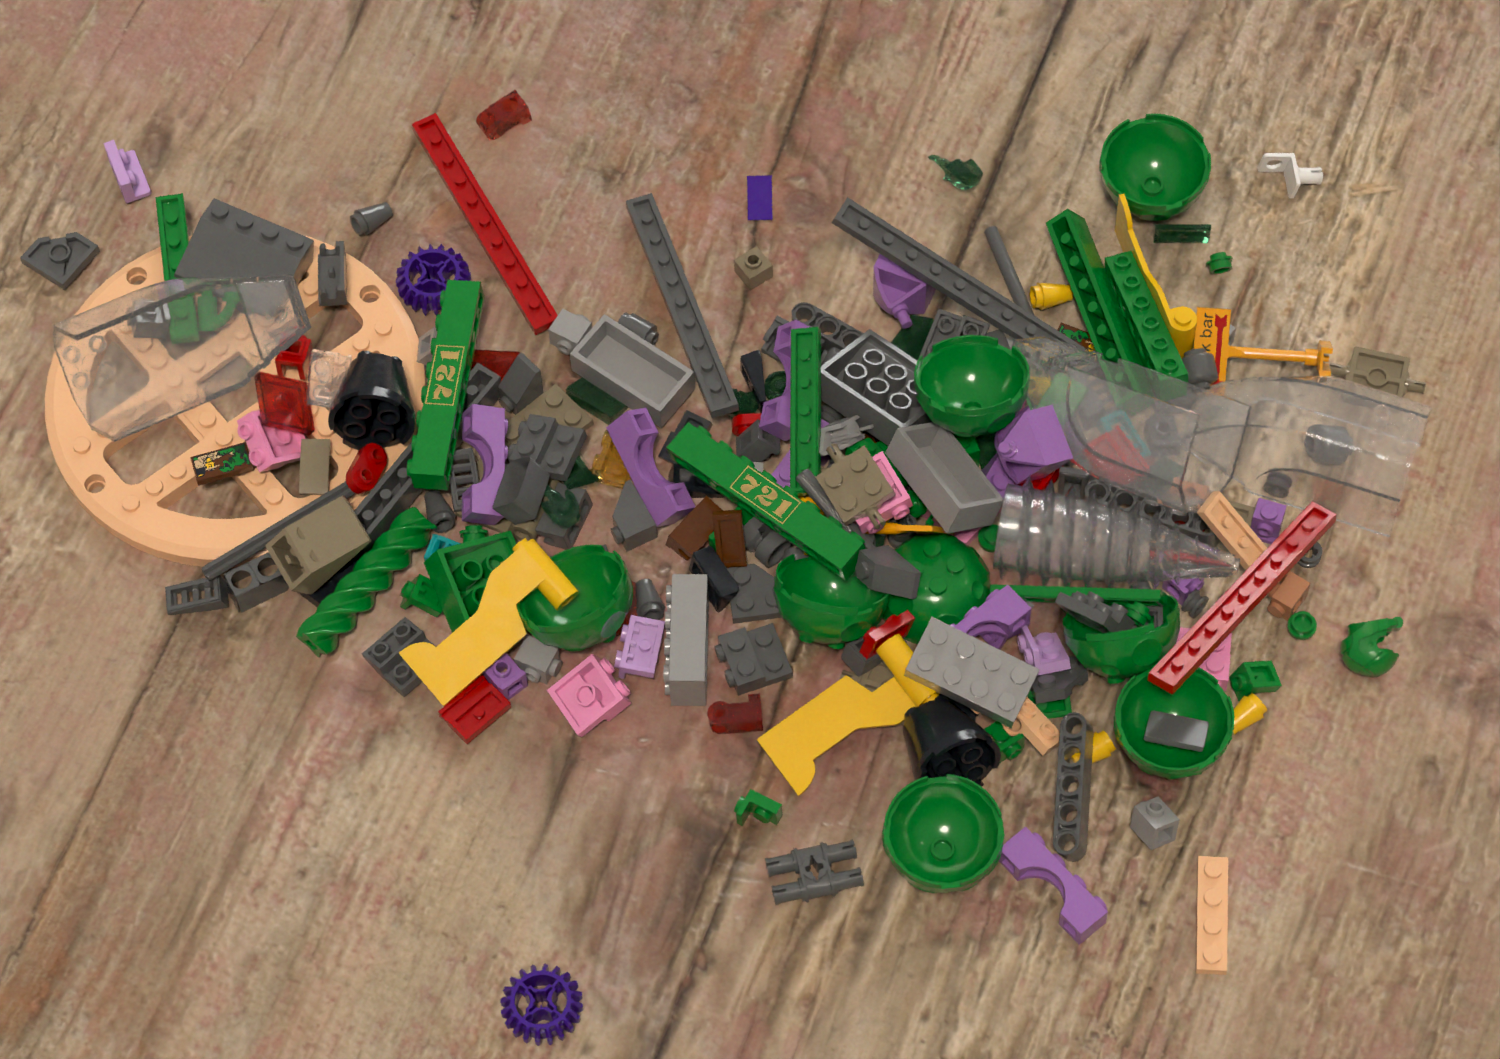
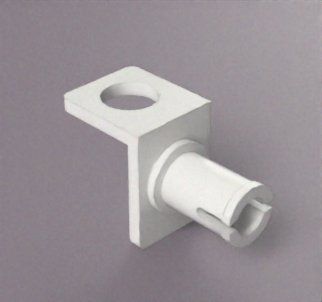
(1293, 174)

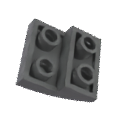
(950, 325)
(387, 661)

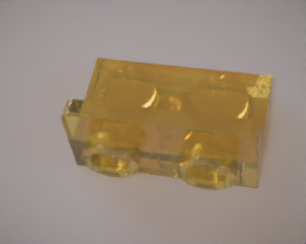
(609, 465)

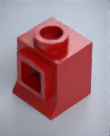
(295, 355)

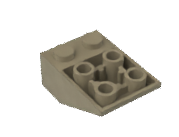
(318, 545)

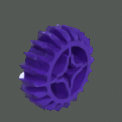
(435, 269)
(554, 985)

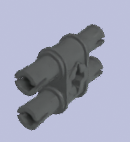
(821, 858)

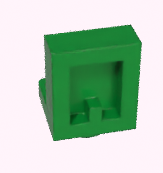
(422, 595)
(1254, 678)
(1009, 746)
(762, 807)

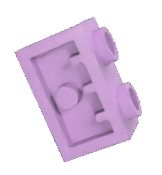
(127, 172)
(641, 647)
(1043, 651)

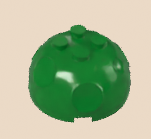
(1156, 165)
(972, 384)
(949, 582)
(825, 605)
(597, 609)
(1123, 652)
(1196, 698)
(943, 833)

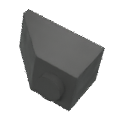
(520, 385)
(632, 519)
(887, 572)

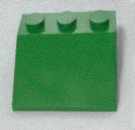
(462, 572)

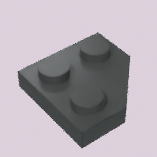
(60, 258)
(755, 595)
(1059, 684)

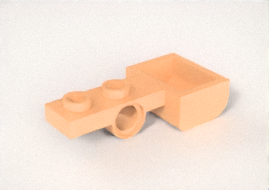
(1034, 727)

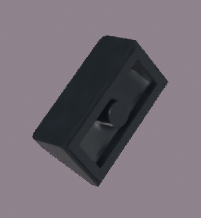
(721, 584)

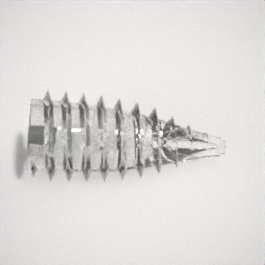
(1096, 542)

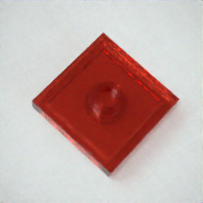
(284, 403)

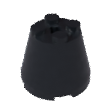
(373, 403)
(948, 741)

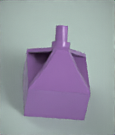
(900, 291)
(1032, 445)

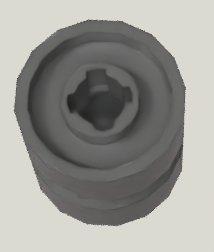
(765, 542)

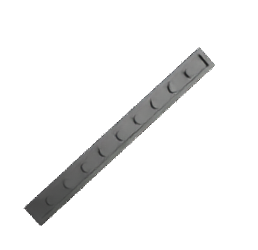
(943, 274)
(682, 306)

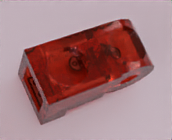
(503, 115)
(736, 717)

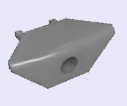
(842, 432)

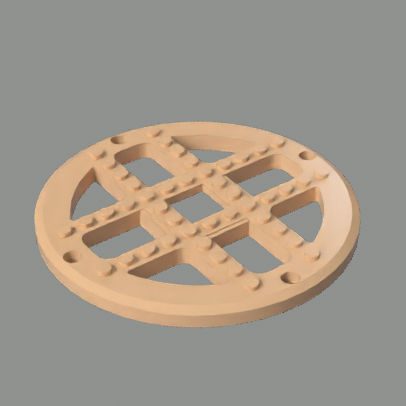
(140, 510)

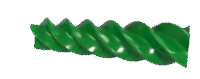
(370, 574)

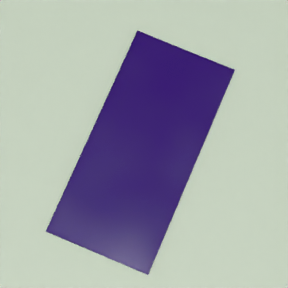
(759, 197)

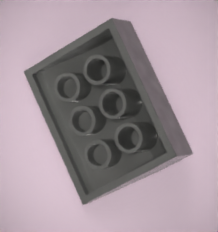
(243, 244)
(875, 383)

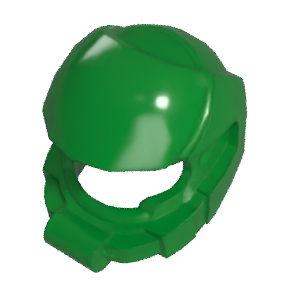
(1361, 649)

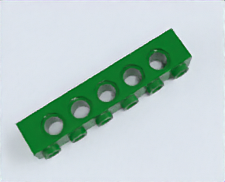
(1143, 317)

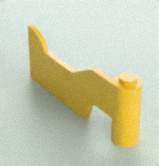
(1180, 320)
(494, 625)
(840, 712)

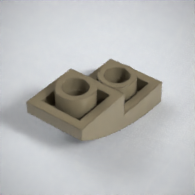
(314, 466)

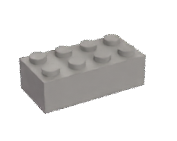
(632, 370)
(944, 477)
(686, 640)
(971, 672)

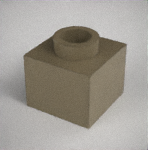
(753, 268)

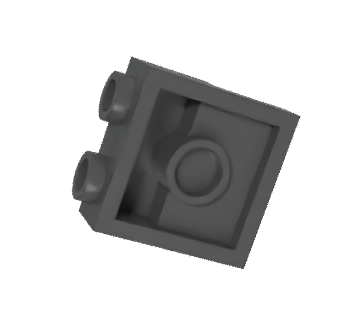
(549, 445)
(1094, 613)
(753, 658)

